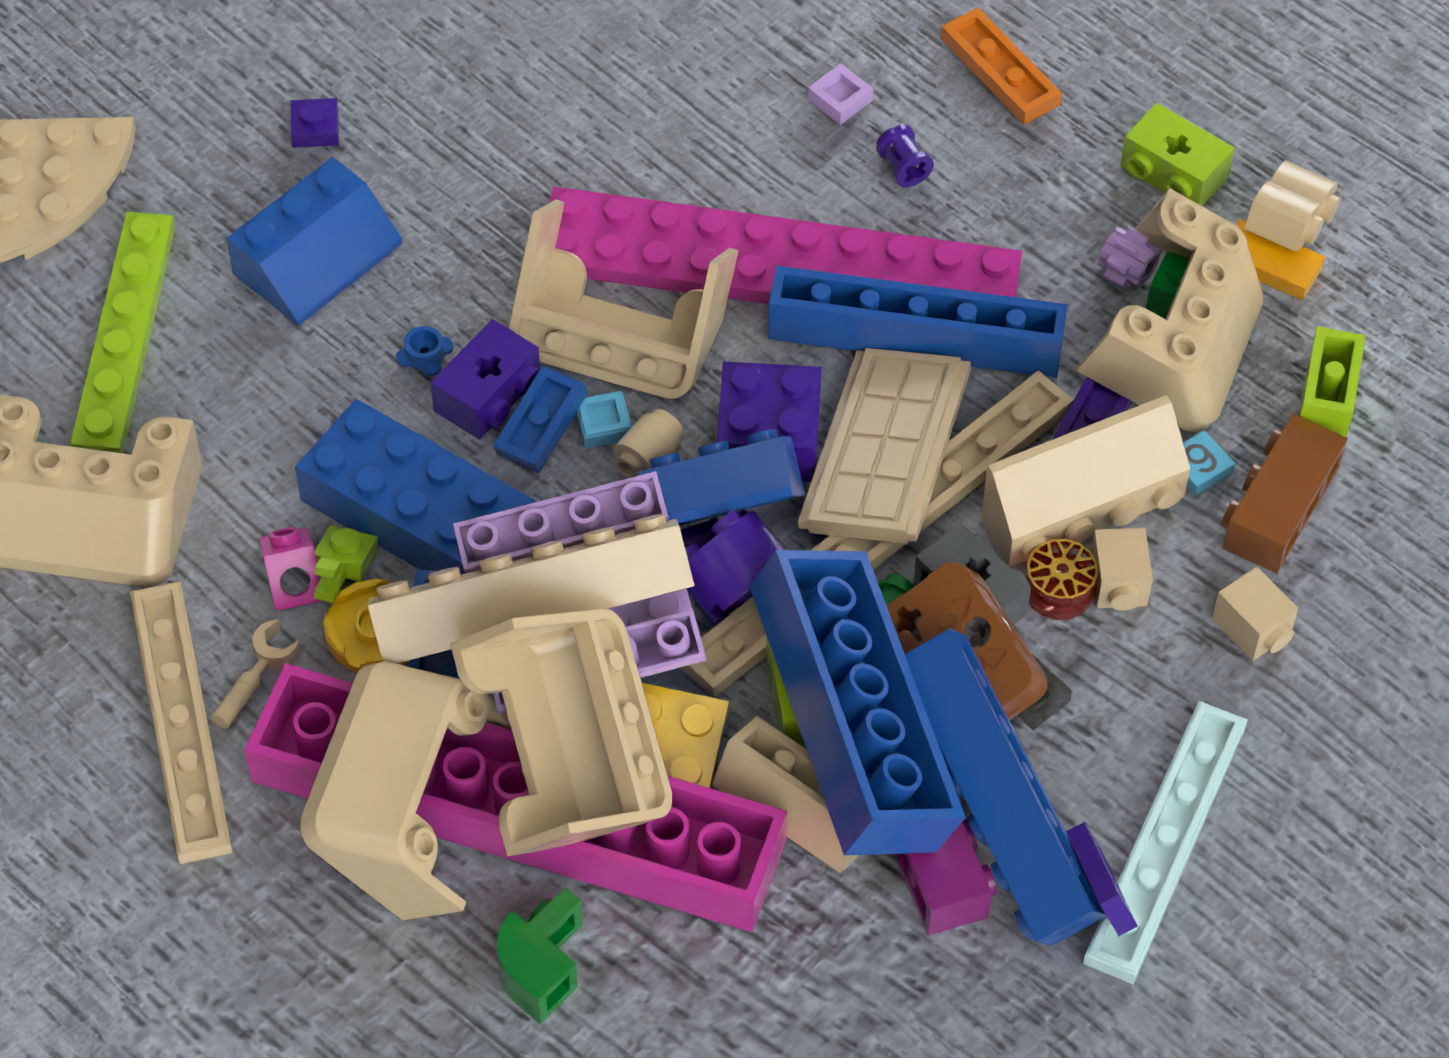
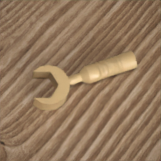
(250, 680)

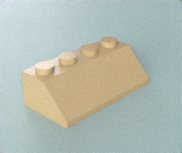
(1086, 481)

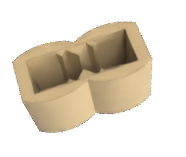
(1293, 206)

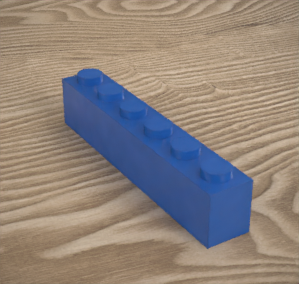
(916, 318)
(1002, 792)

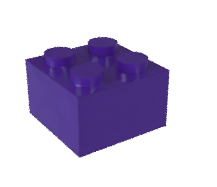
(768, 398)

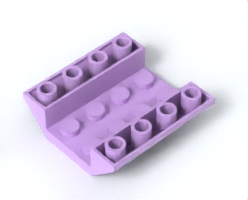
(659, 627)

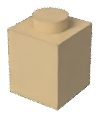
(1123, 568)
(1255, 614)

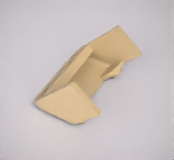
(606, 337)
(374, 778)

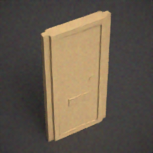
(885, 446)

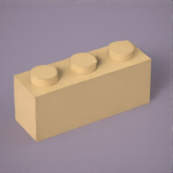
(778, 773)

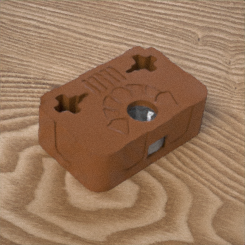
(962, 601)

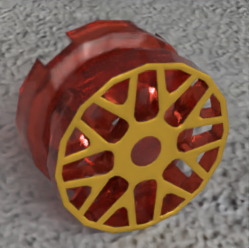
(1074, 579)

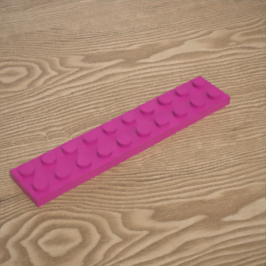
(674, 242)

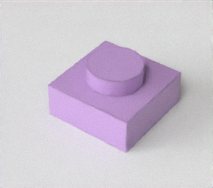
(840, 94)

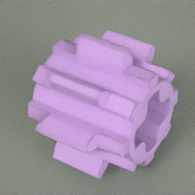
(1128, 257)

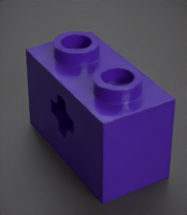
(485, 379)

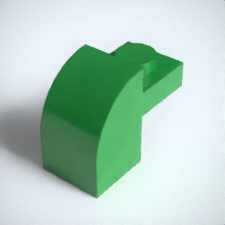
(529, 956)

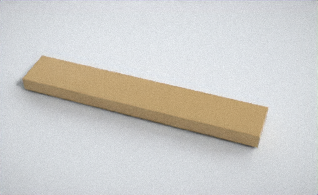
(180, 723)

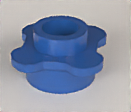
(424, 339)

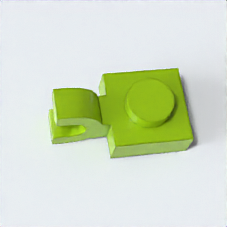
(340, 556)

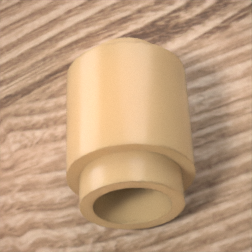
(648, 438)

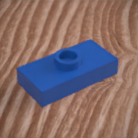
(540, 419)

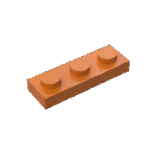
(1001, 65)

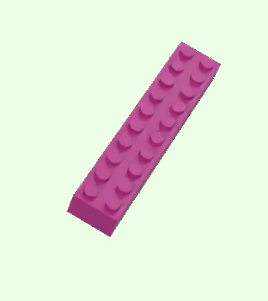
(701, 858)

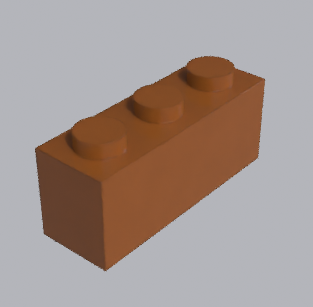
(1282, 492)

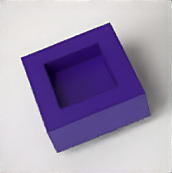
(314, 122)

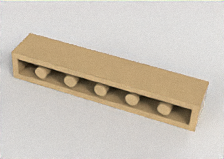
(556, 579)

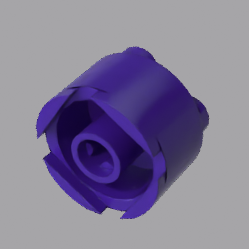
(730, 562)

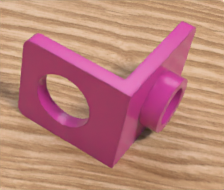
(285, 550)

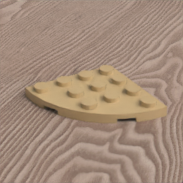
(56, 177)

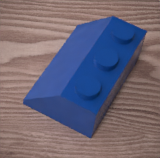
(313, 241)
(728, 477)

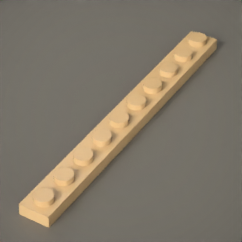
(999, 433)

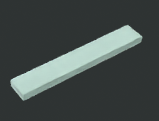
(1168, 838)

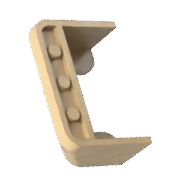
(1206, 329)
(94, 508)
(575, 726)

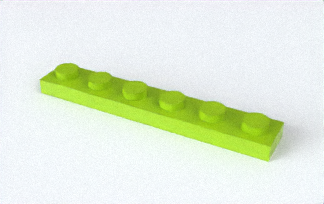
(124, 332)

